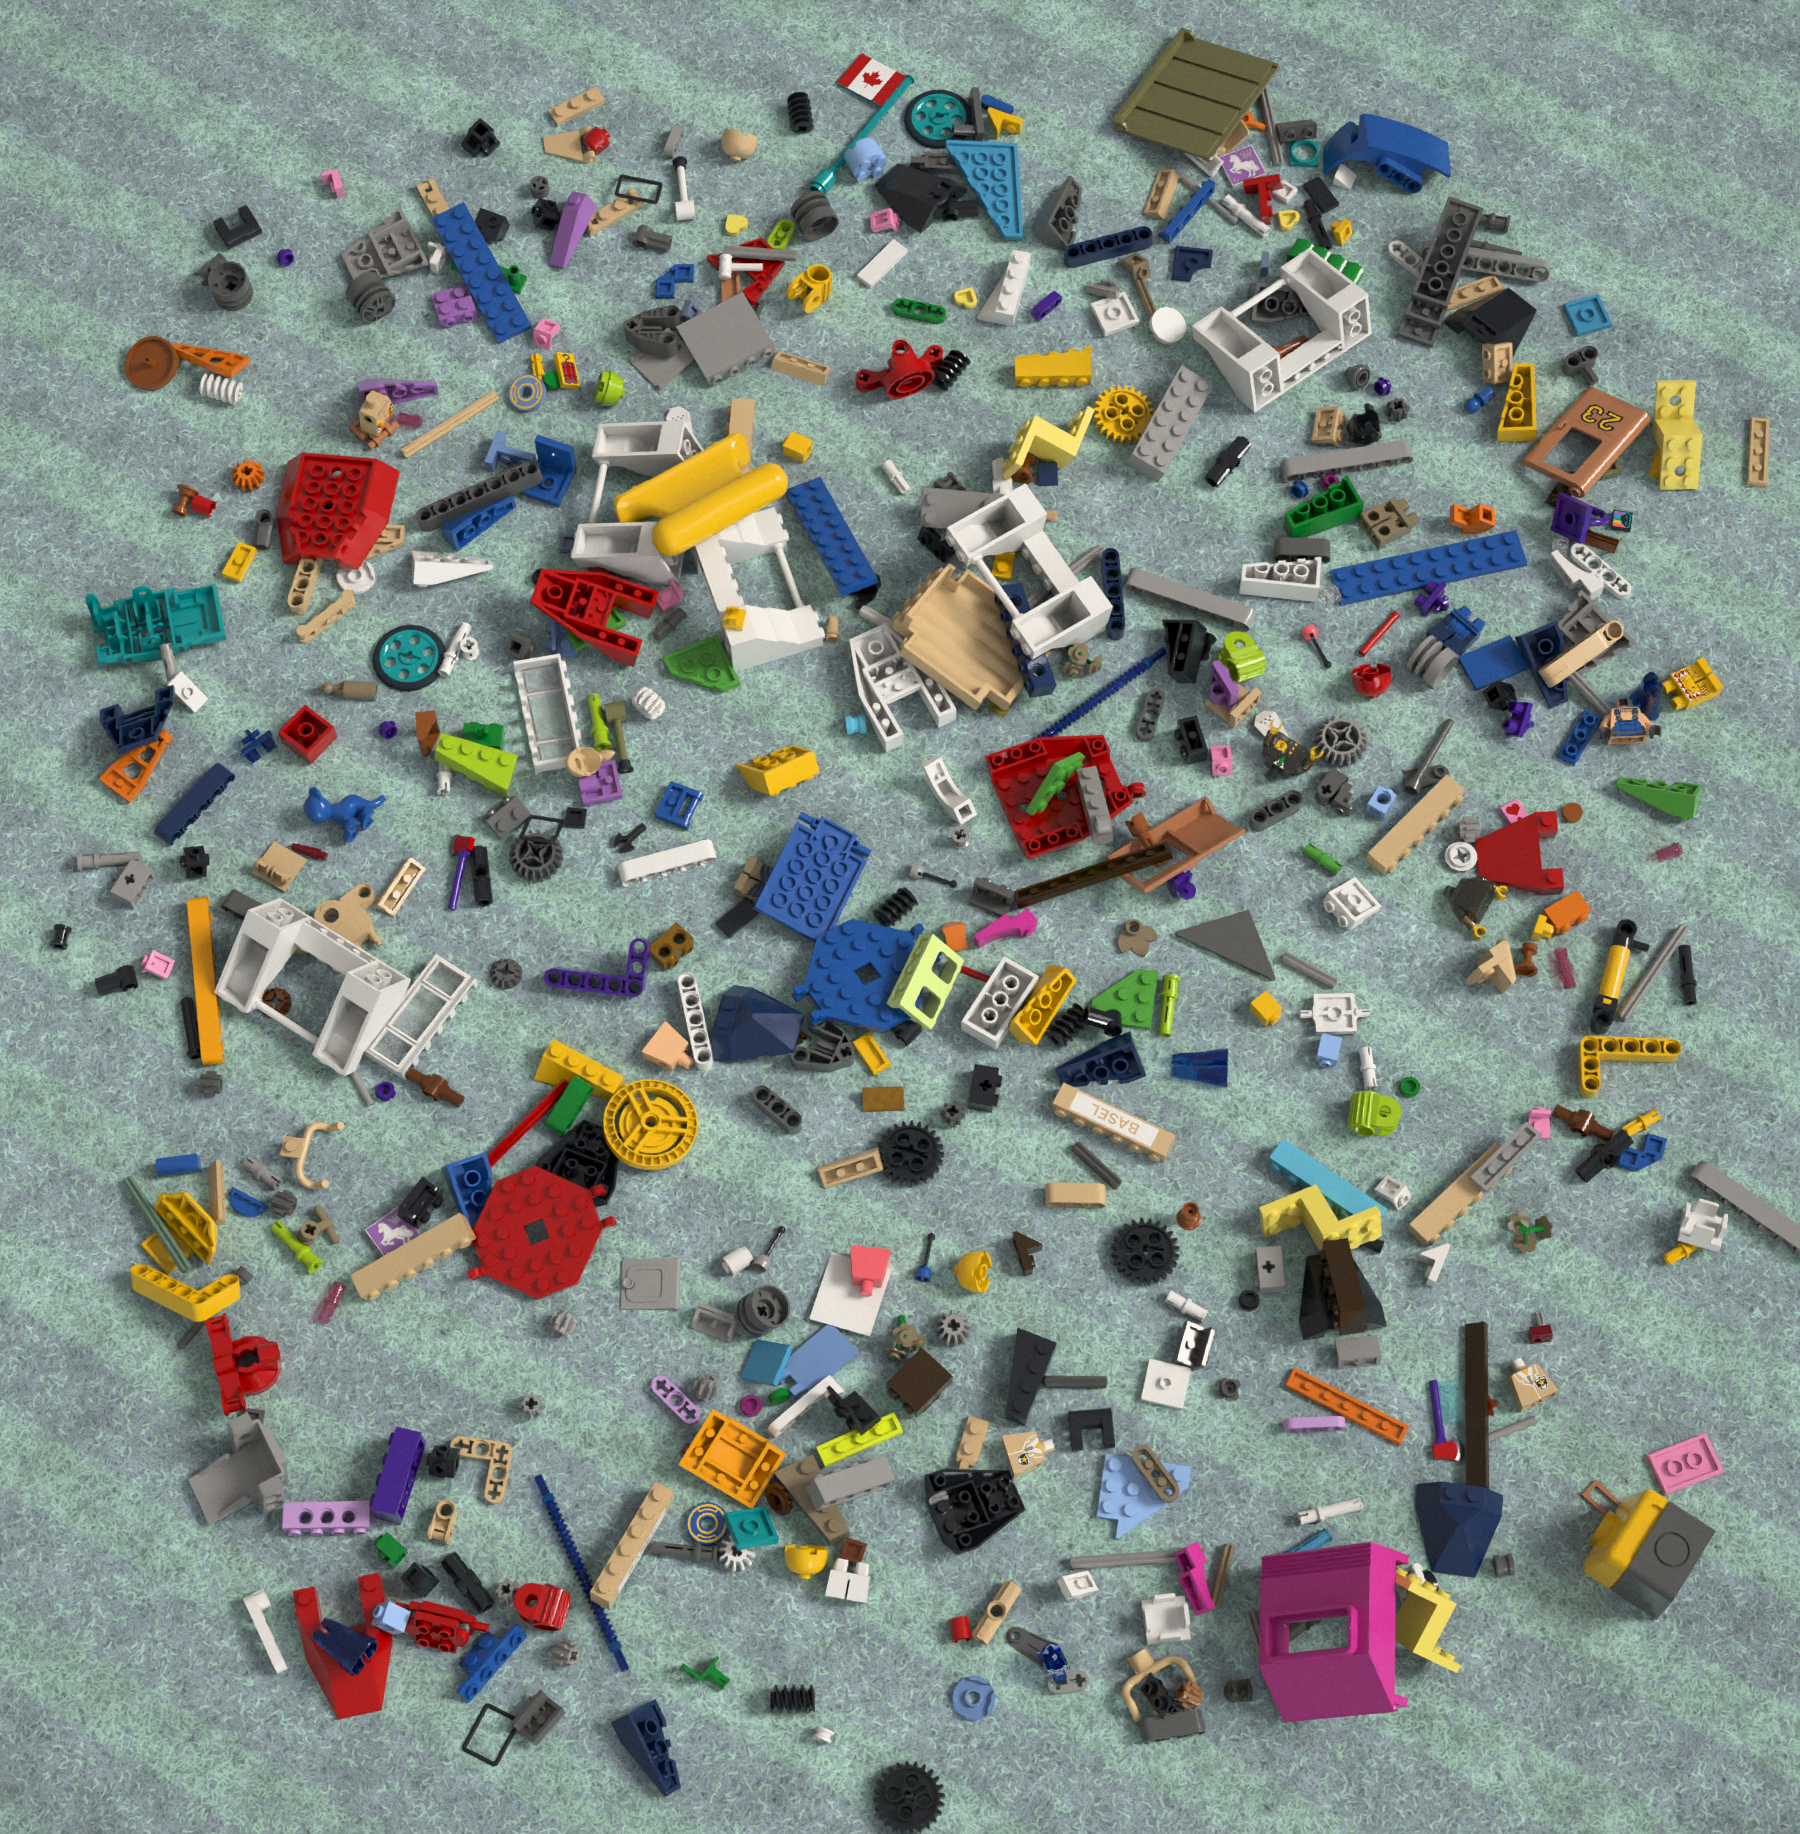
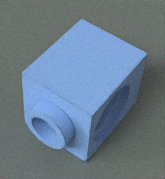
(1377, 809)
(1328, 1050)
(390, 1617)

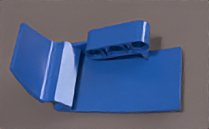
(1391, 146)

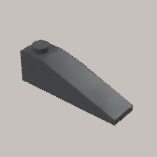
(1057, 218)
(1278, 306)

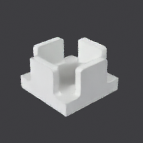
(1701, 1226)
(1166, 1619)

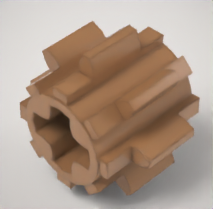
(1188, 1695)

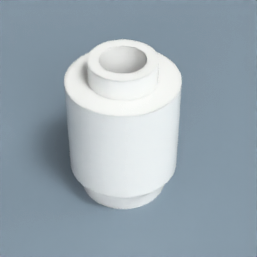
(736, 1260)

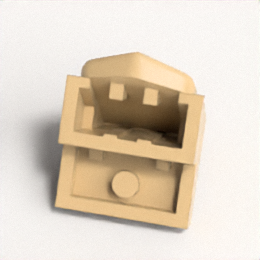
(1496, 966)

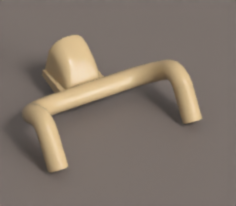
(297, 1148)
(1144, 1664)

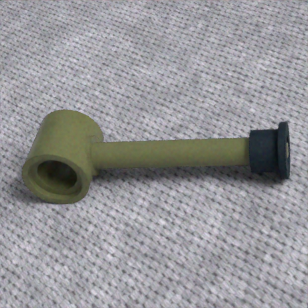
(616, 714)

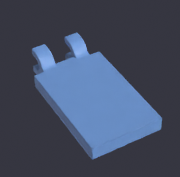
(816, 1359)

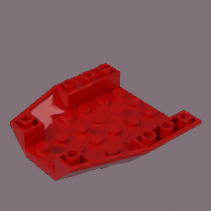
(360, 509)
(1021, 771)

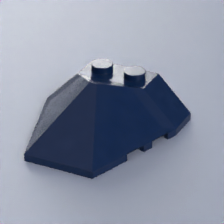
(138, 727)
(753, 1026)
(1457, 1525)

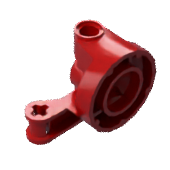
(905, 373)
(241, 1381)

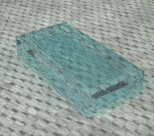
(1452, 1401)

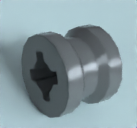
(536, 183)
(1503, 1565)

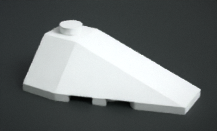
(433, 569)

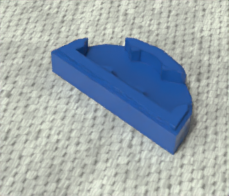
(245, 1204)

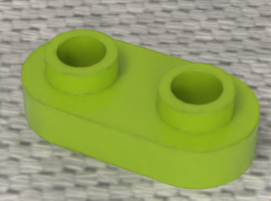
(780, 236)

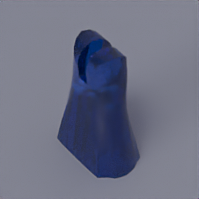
(1648, 696)
(1203, 1066)
(345, 1645)

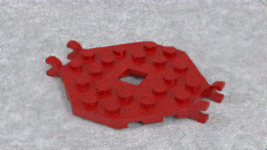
(569, 1220)

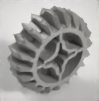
(1351, 750)

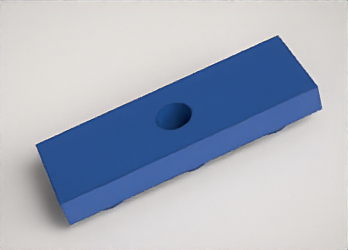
(1574, 745)

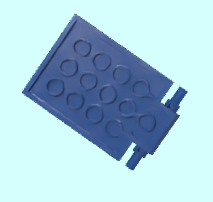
(812, 877)

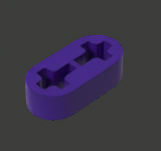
(1046, 305)

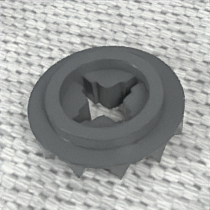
(510, 980)

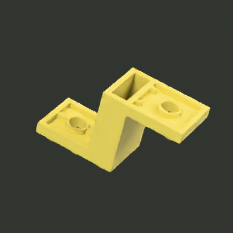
(1677, 434)
(1047, 442)
(1315, 1213)
(1423, 1619)

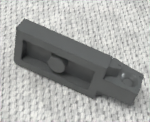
(935, 163)

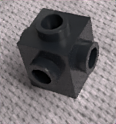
(545, 214)
(1499, 695)
(194, 857)
(443, 1461)

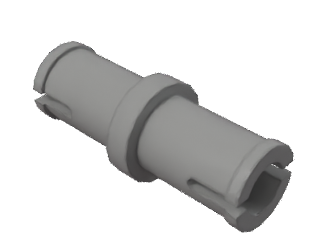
(262, 1172)

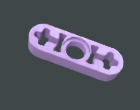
(676, 1392)
(1305, 1424)

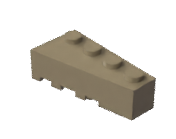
(795, 1480)

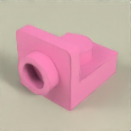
(333, 178)
(884, 220)
(545, 332)
(670, 596)
(1221, 760)
(157, 964)
(1540, 1121)

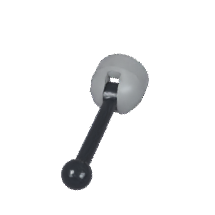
(917, 872)
(763, 1259)

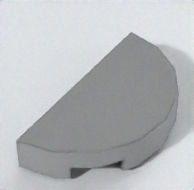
(1106, 288)

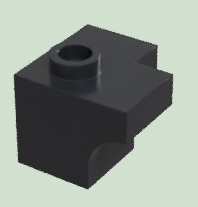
(480, 139)
(492, 225)

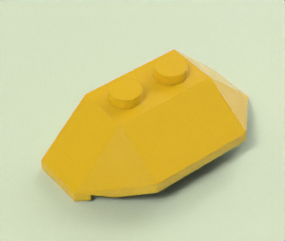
(189, 1222)

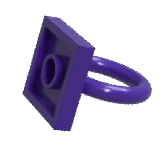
(1573, 518)

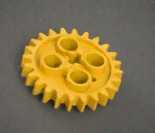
(1114, 426)

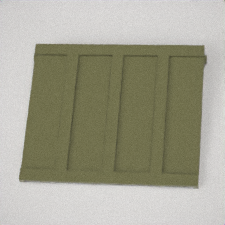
(1194, 96)

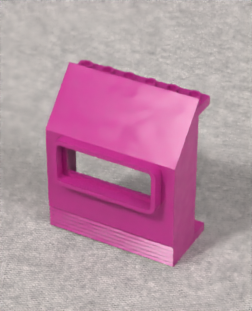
(1325, 1585)

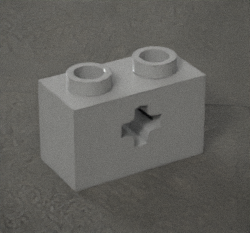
(139, 880)
(1270, 1257)

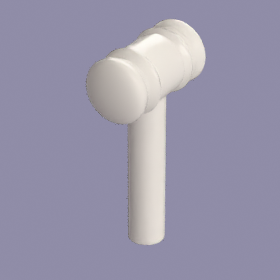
(727, 266)

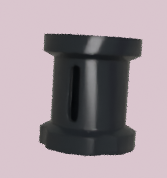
(60, 936)

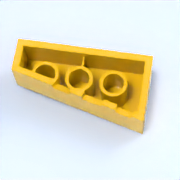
(1519, 412)

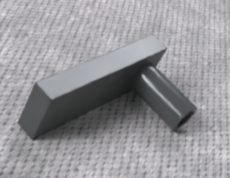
(977, 127)

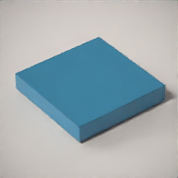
(1587, 315)
(766, 1362)

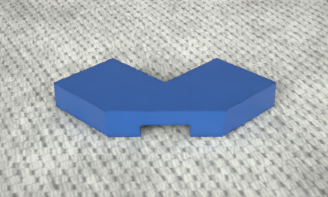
(677, 274)
(1637, 1160)

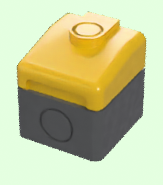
(1646, 1550)

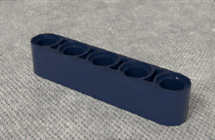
(1115, 241)
(1112, 568)
(193, 803)

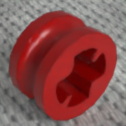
(1136, 790)

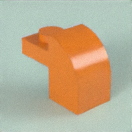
(1473, 520)

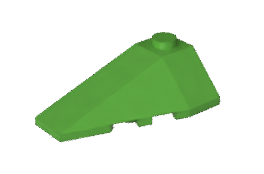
(1676, 800)

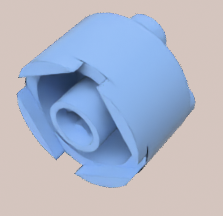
(865, 159)

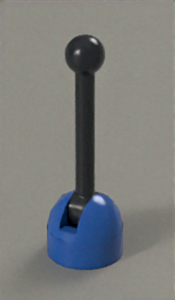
(924, 1270)

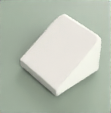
(1344, 177)

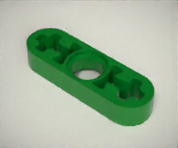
(916, 304)

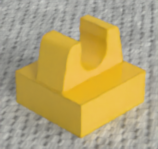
(1341, 231)
(734, 618)
(1542, 928)

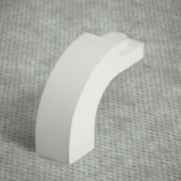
(950, 797)

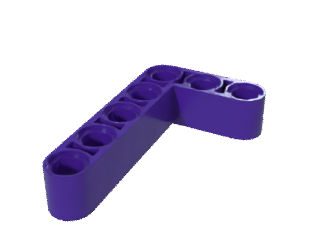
(604, 978)

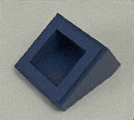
(1048, 474)

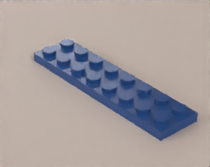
(481, 273)
(831, 536)

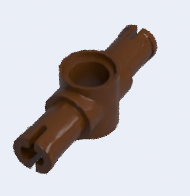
(435, 1087)
(1582, 1122)

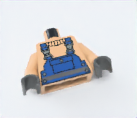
(1627, 725)

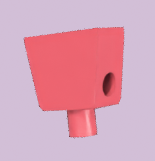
(868, 1267)

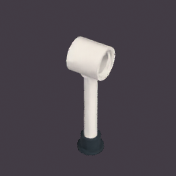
(684, 208)

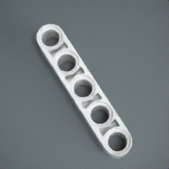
(666, 862)
(695, 1012)

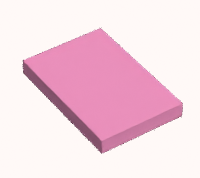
(1685, 1464)

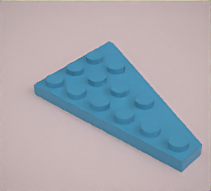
(994, 178)

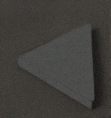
(1233, 940)

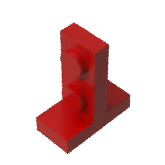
(1264, 186)

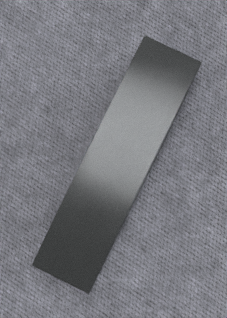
(1440, 272)

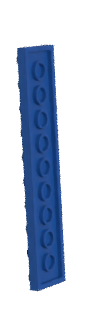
(1437, 564)

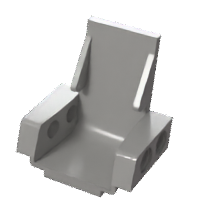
(249, 1475)

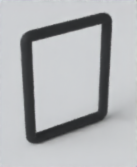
(640, 180)
(522, 837)
(484, 1759)

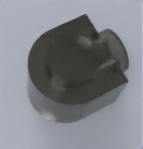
(1238, 1691)

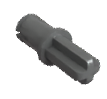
(669, 624)

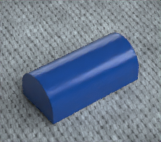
(178, 1165)

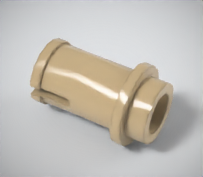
(832, 629)

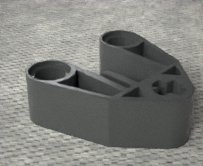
(646, 329)
(822, 1062)

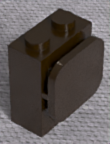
(919, 1383)

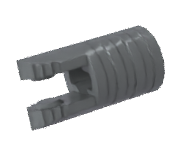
(209, 265)

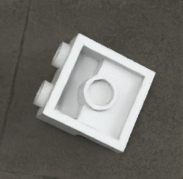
(1351, 904)

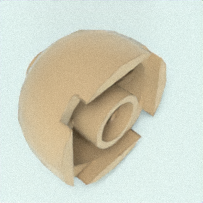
(737, 144)

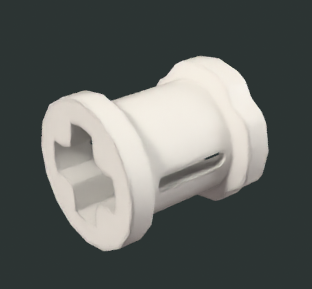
(464, 647)

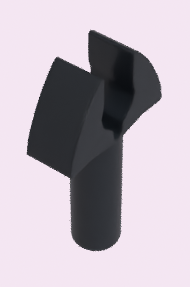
(629, 838)

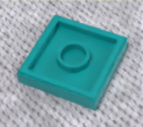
(751, 1528)

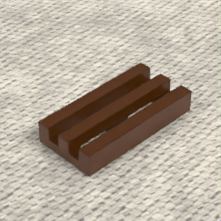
(1601, 541)

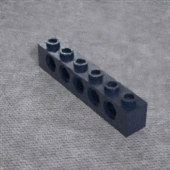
(1044, 682)

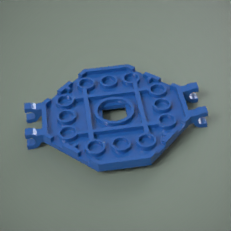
(838, 989)

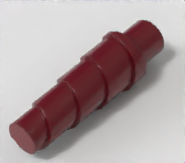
(310, 851)

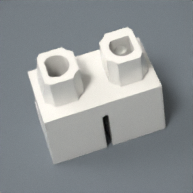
(858, 1584)

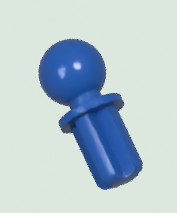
(1473, 404)

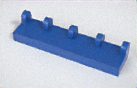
(1187, 213)

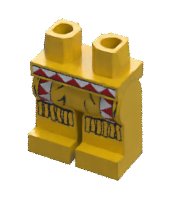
(1692, 685)

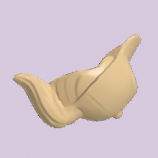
(586, 760)

